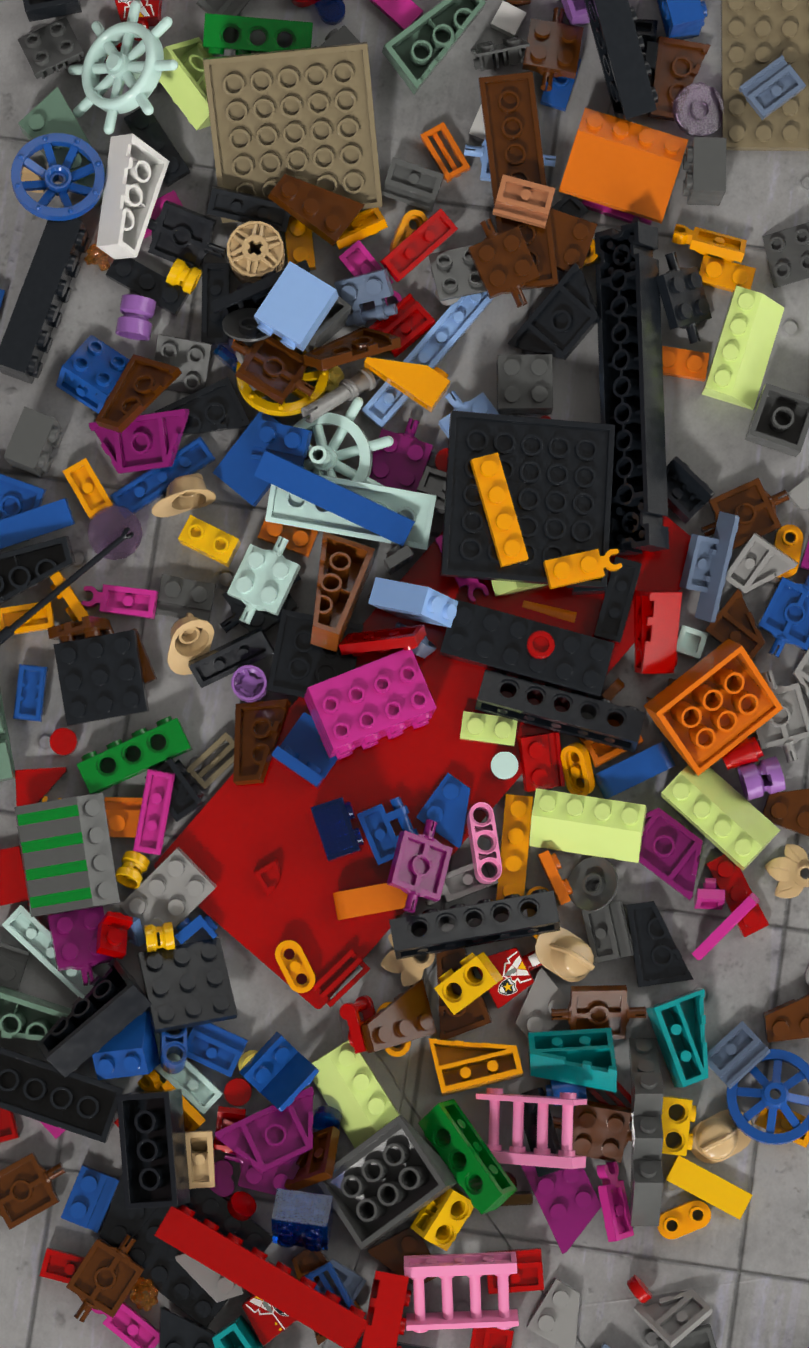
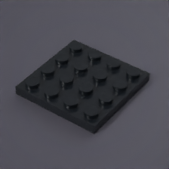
(169, 1275)

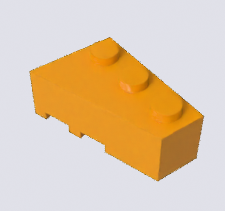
(473, 1065)

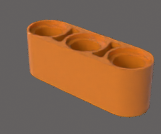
(368, 900)

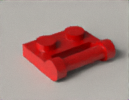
(350, 1012)

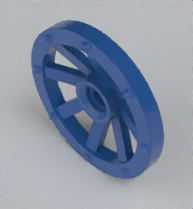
(57, 173)
(768, 1102)

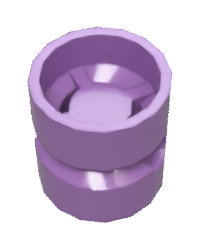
(136, 312)
(249, 683)
(752, 782)

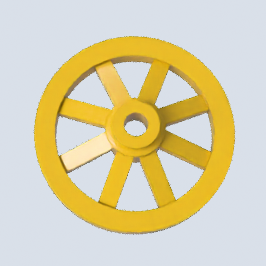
(255, 398)

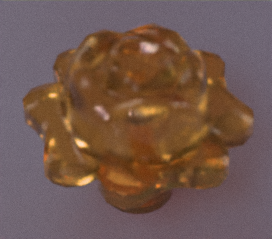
(97, 257)
(144, 1294)

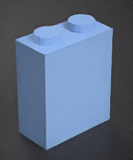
(295, 307)
(413, 602)

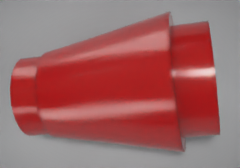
(744, 753)

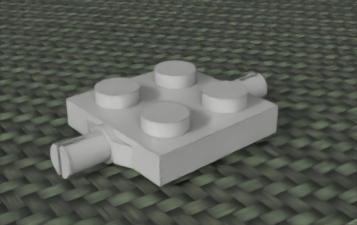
(788, 724)

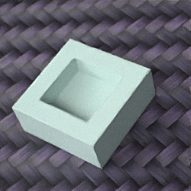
(691, 642)

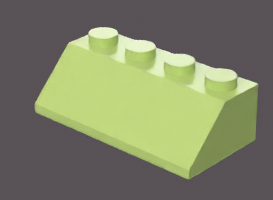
(743, 348)
(720, 814)
(587, 825)
(354, 1091)

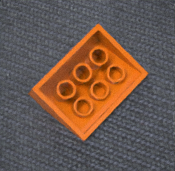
(623, 165)
(713, 706)

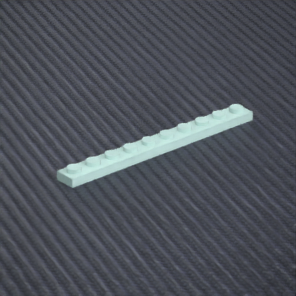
(38, 941)

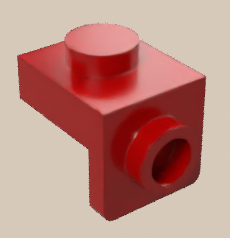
(225, 1117)

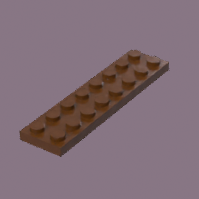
(516, 151)

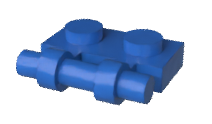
(379, 831)

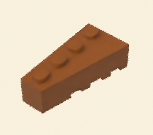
(340, 581)

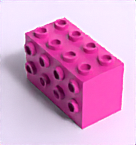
(370, 703)

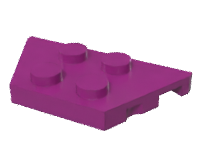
(146, 443)
(670, 851)
(272, 1135)
(565, 1201)

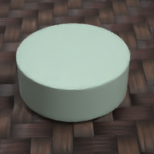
(504, 765)

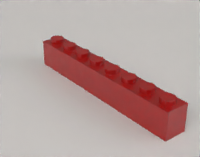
(261, 1277)

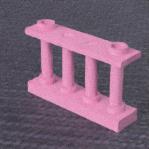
(542, 1154)
(470, 1265)

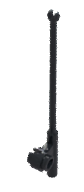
(8, 631)

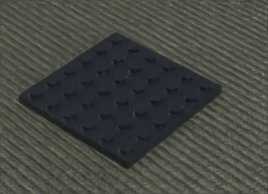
(557, 485)

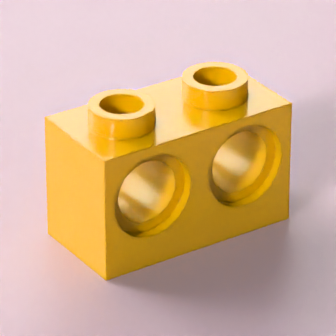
(209, 541)
(470, 985)
(678, 1125)
(443, 1218)

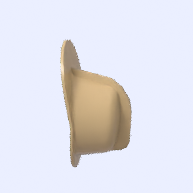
(183, 495)
(189, 640)
(564, 954)
(718, 1138)

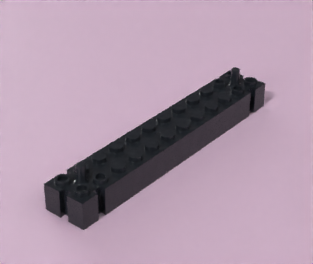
(633, 385)

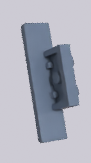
(708, 565)

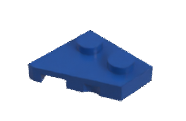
(448, 809)

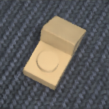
(200, 1159)

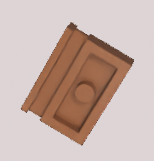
(523, 201)

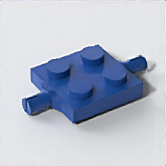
(788, 616)

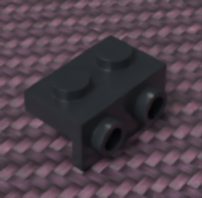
(685, 490)
(185, 796)

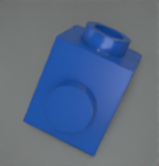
(188, 928)

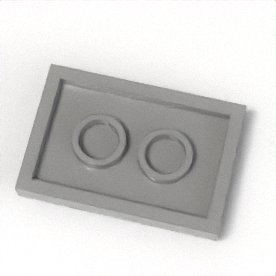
(169, 892)

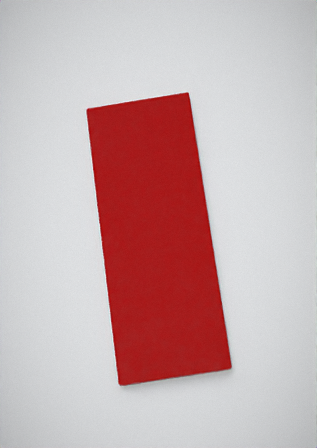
(274, 819)

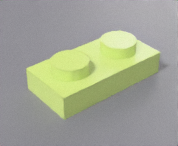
(488, 728)

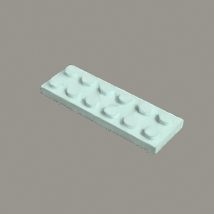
(294, 511)

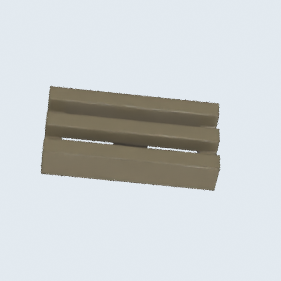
(198, 777)

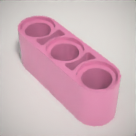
(487, 830)

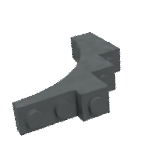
(647, 1132)

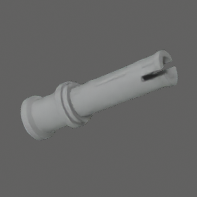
(347, 391)

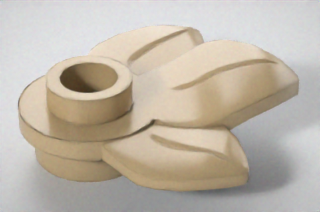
(788, 871)
(410, 968)

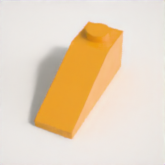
(416, 381)

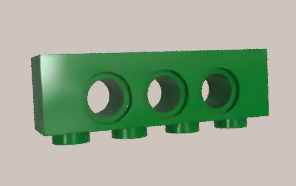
(216, 25)
(91, 764)
(479, 1162)

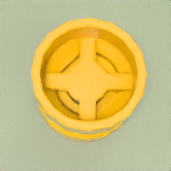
(183, 276)
(131, 870)
(166, 937)

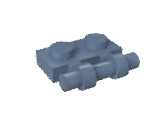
(365, 288)

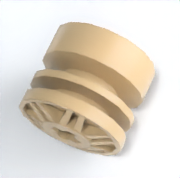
(248, 265)

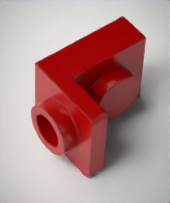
(113, 934)

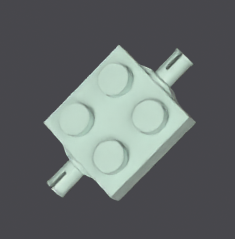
(263, 580)

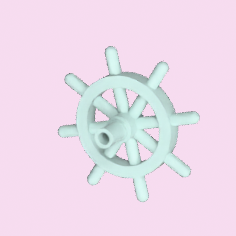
(122, 67)
(327, 458)

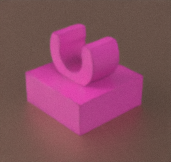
(709, 896)

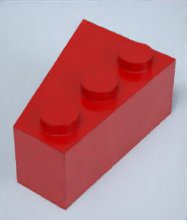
(656, 630)
(385, 1310)

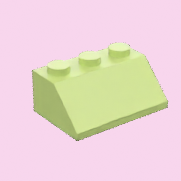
(187, 82)

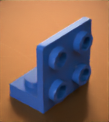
(92, 373)
(305, 752)
(279, 1072)

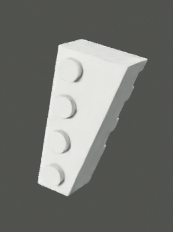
(129, 195)

